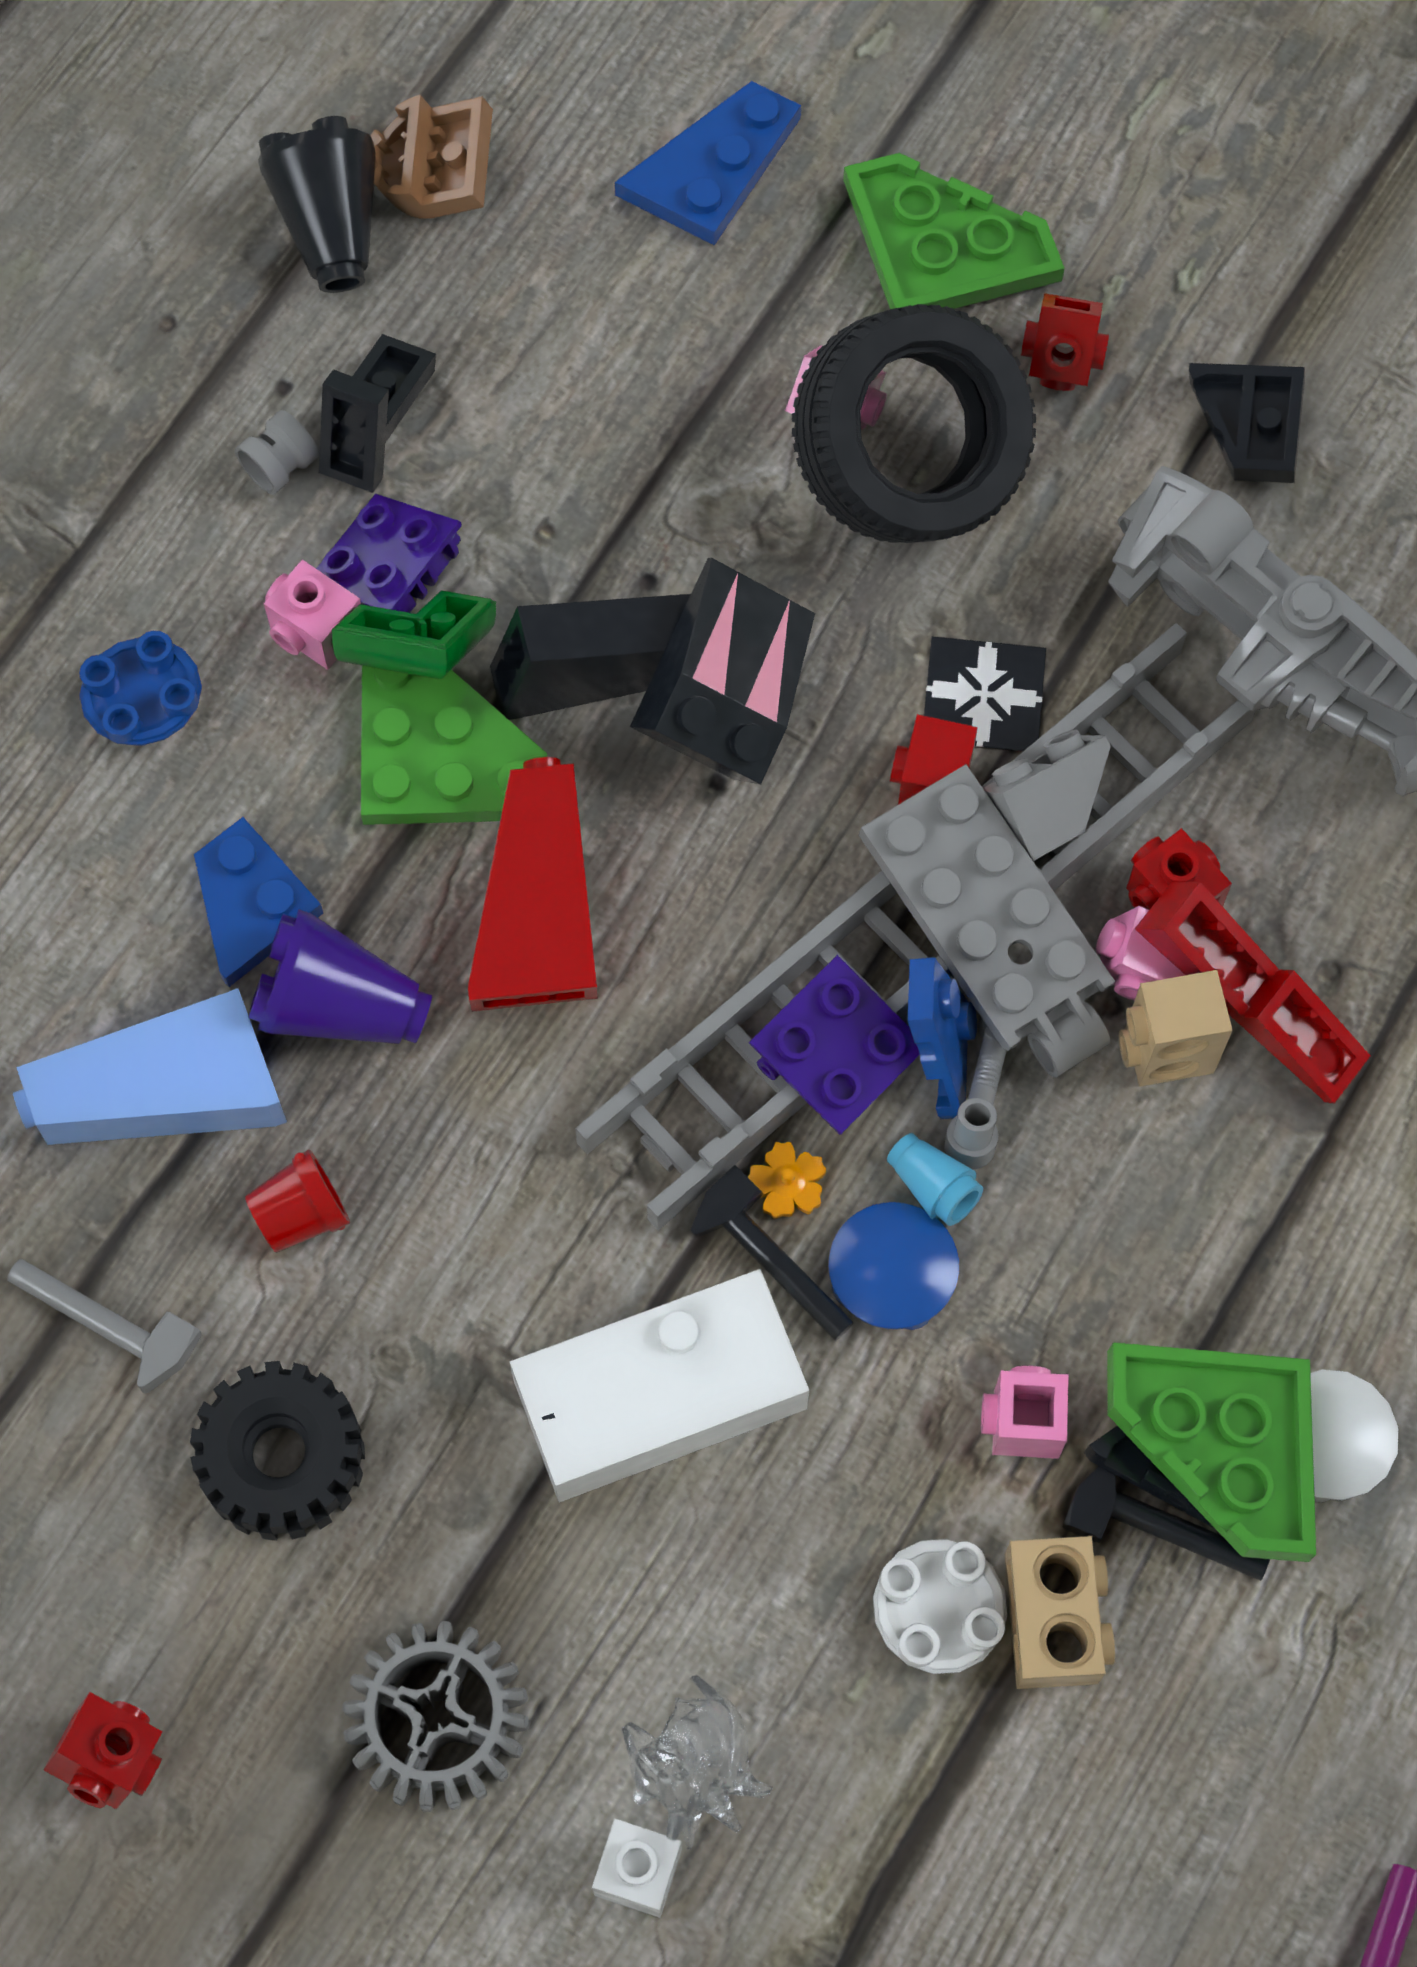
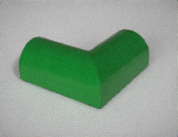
(416, 643)

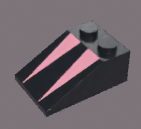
(728, 675)

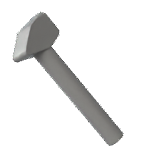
(161, 1351)

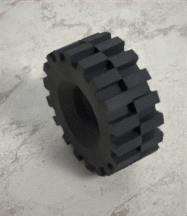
(243, 1415)

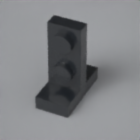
(366, 409)

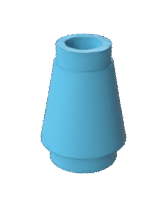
(935, 1179)

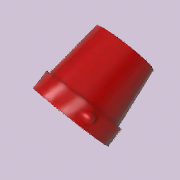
(297, 1204)

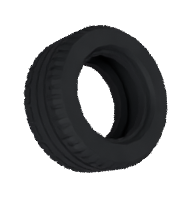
(995, 418)

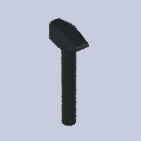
(726, 1207)
(1098, 1501)

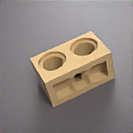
(1176, 1028)
(1039, 1612)

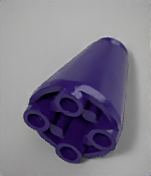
(335, 988)

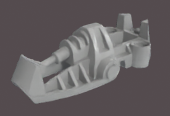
(1298, 633)

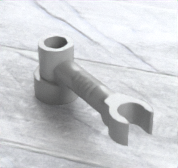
(973, 1132)

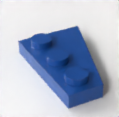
(714, 163)

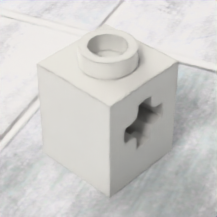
(637, 1868)

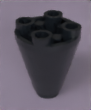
(325, 197)

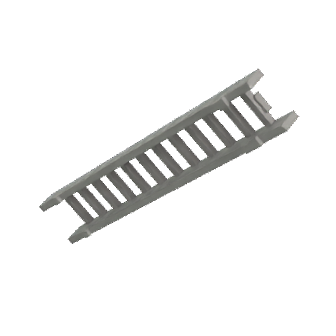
(865, 906)

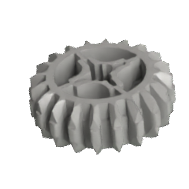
(423, 1748)

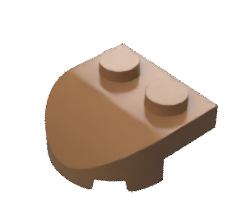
(434, 157)

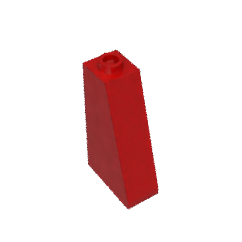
(536, 909)

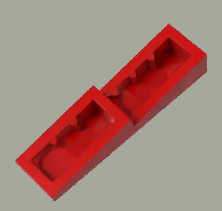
(1264, 1000)

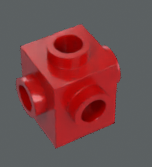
(1067, 322)
(1174, 861)
(106, 1752)

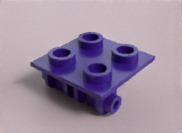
(392, 553)
(836, 1045)

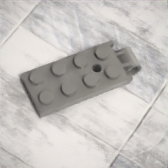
(977, 897)

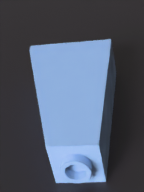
(155, 1079)

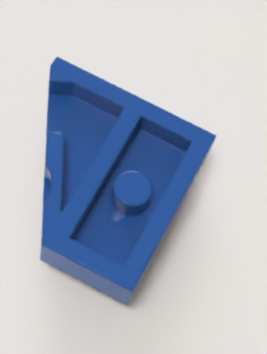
(245, 897)
(941, 1028)

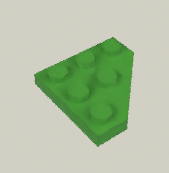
(945, 238)
(434, 750)
(1227, 1437)

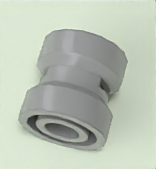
(277, 452)

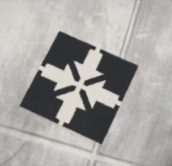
(987, 688)

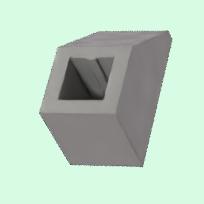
(1053, 794)

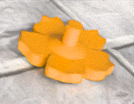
(788, 1181)

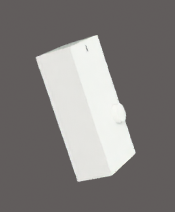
(660, 1385)

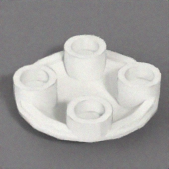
(1351, 1435)
(940, 1606)

